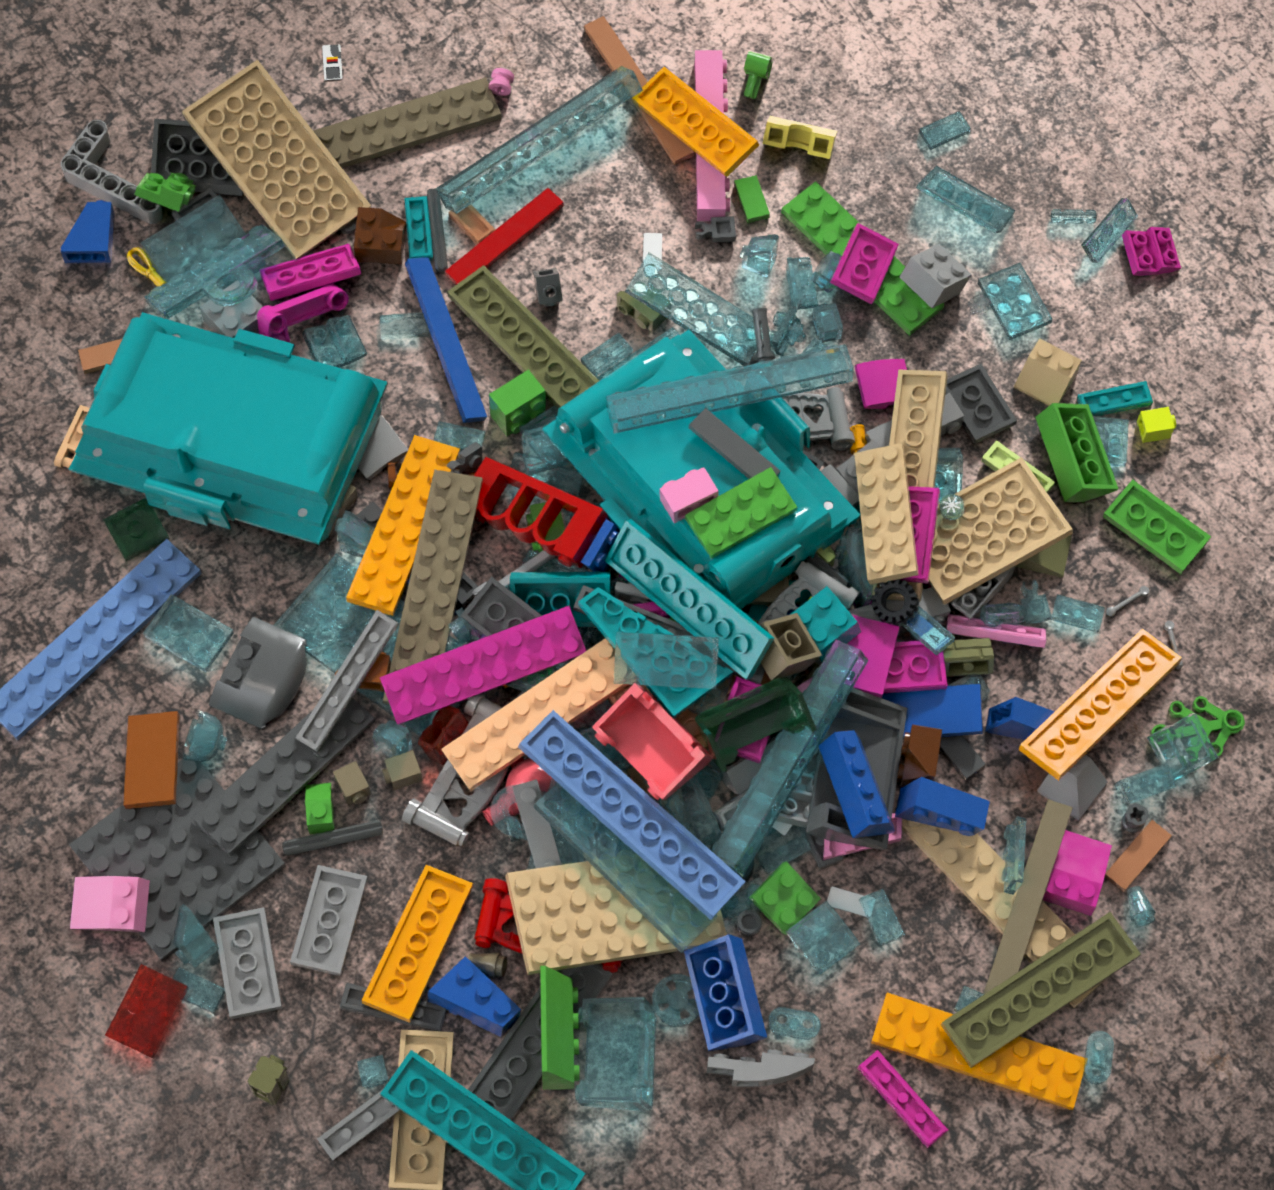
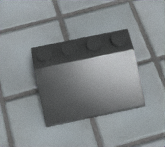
(181, 150)

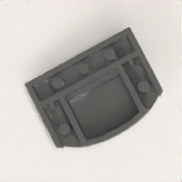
(261, 674)

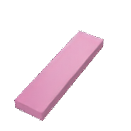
(1004, 632)

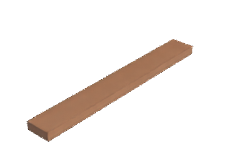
(615, 56)

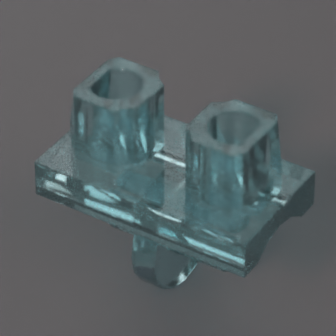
(788, 332)
(463, 630)

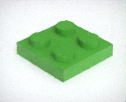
(784, 897)

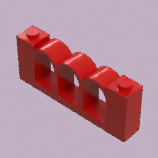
(576, 537)

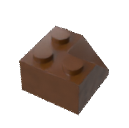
(379, 237)
(920, 753)

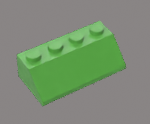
(1076, 452)

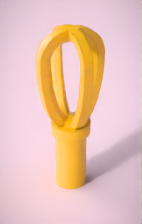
(151, 272)

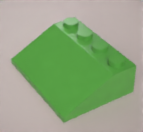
(557, 1030)

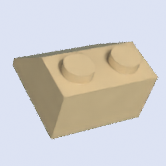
(1047, 373)

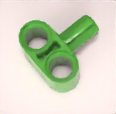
(757, 67)

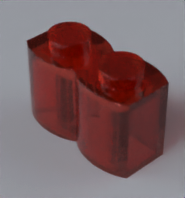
(446, 727)

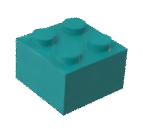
(827, 620)

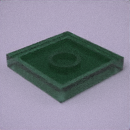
(136, 529)

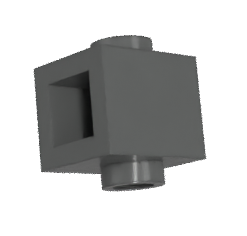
(548, 286)

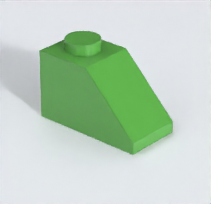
(319, 808)

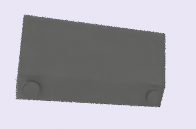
(881, 731)

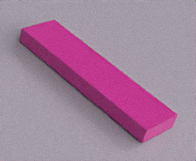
(902, 1099)

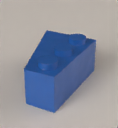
(942, 807)
(475, 997)

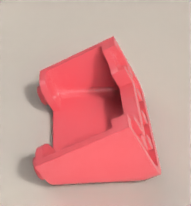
(652, 741)

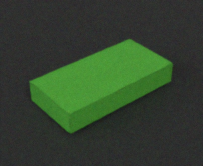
(751, 199)

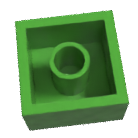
(517, 403)

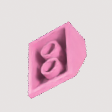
(110, 903)

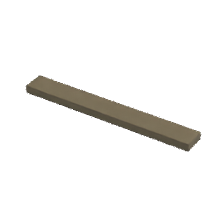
(1030, 893)

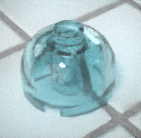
(204, 738)

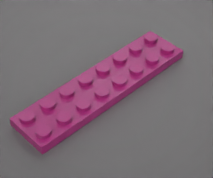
(483, 665)

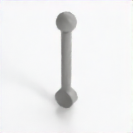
(1143, 591)
(1169, 626)

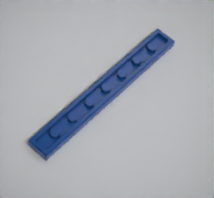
(446, 340)

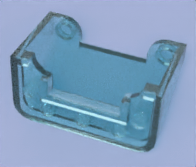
(618, 1053)

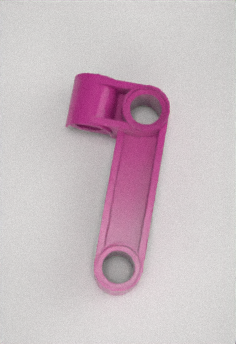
(275, 319)

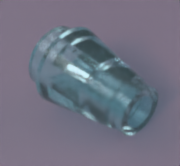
(1140, 908)

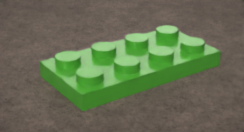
(741, 512)
(1156, 526)

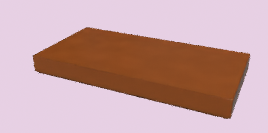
(151, 760)

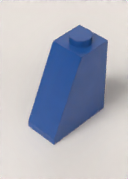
(91, 235)
(1016, 718)

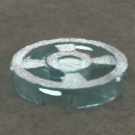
(676, 1000)

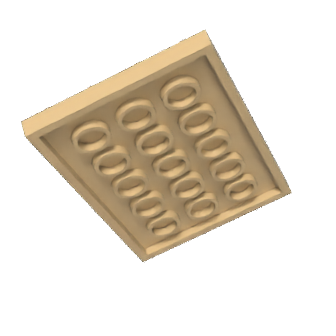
(1002, 525)

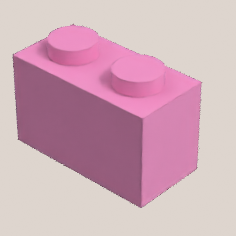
(687, 493)

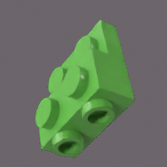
(169, 193)

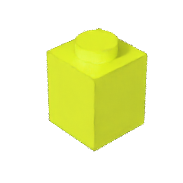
(1156, 424)

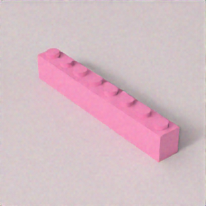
(709, 181)

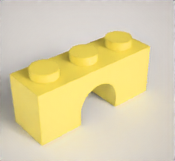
(788, 133)

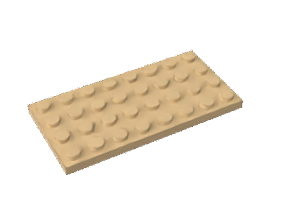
(276, 159)
(580, 919)

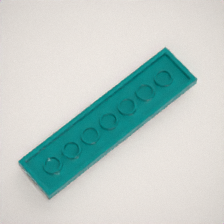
(688, 598)
(477, 1128)

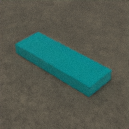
(418, 227)
(1117, 398)

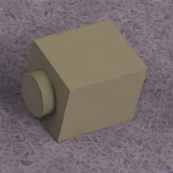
(402, 770)
(352, 783)

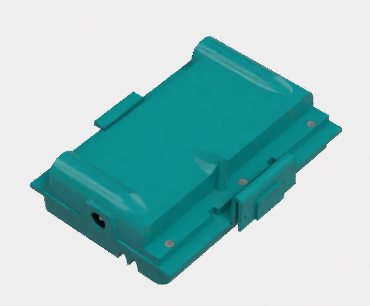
(228, 428)
(636, 463)

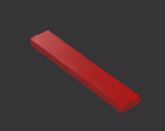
(506, 236)

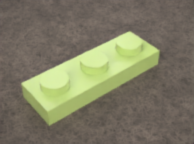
(1000, 456)

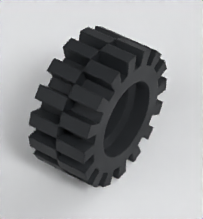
(885, 591)

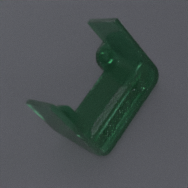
(753, 717)

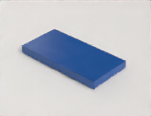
(950, 709)

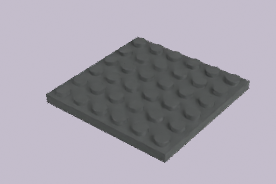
(177, 857)

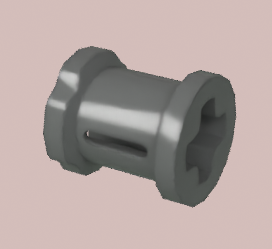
(1137, 811)

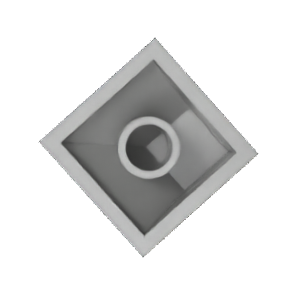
(1076, 788)

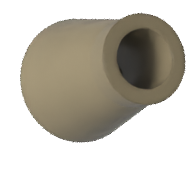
(490, 963)

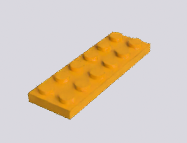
(695, 121)
(417, 943)

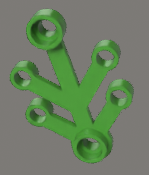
(1219, 724)

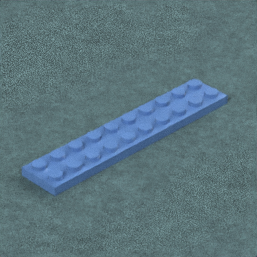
(94, 638)
(631, 814)

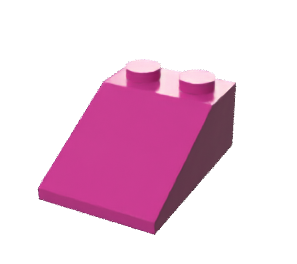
(1078, 873)

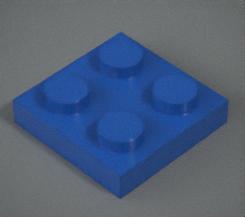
(600, 547)

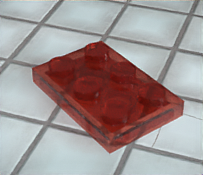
(146, 1011)

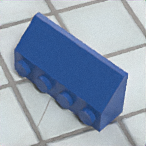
(855, 785)
(725, 993)

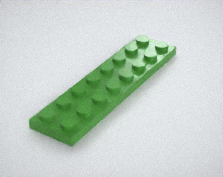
(830, 228)

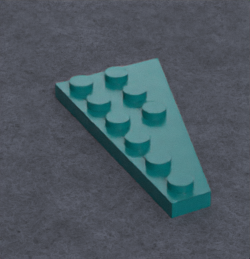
(613, 616)

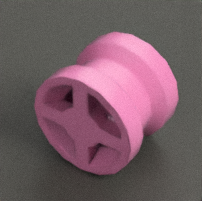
(501, 81)

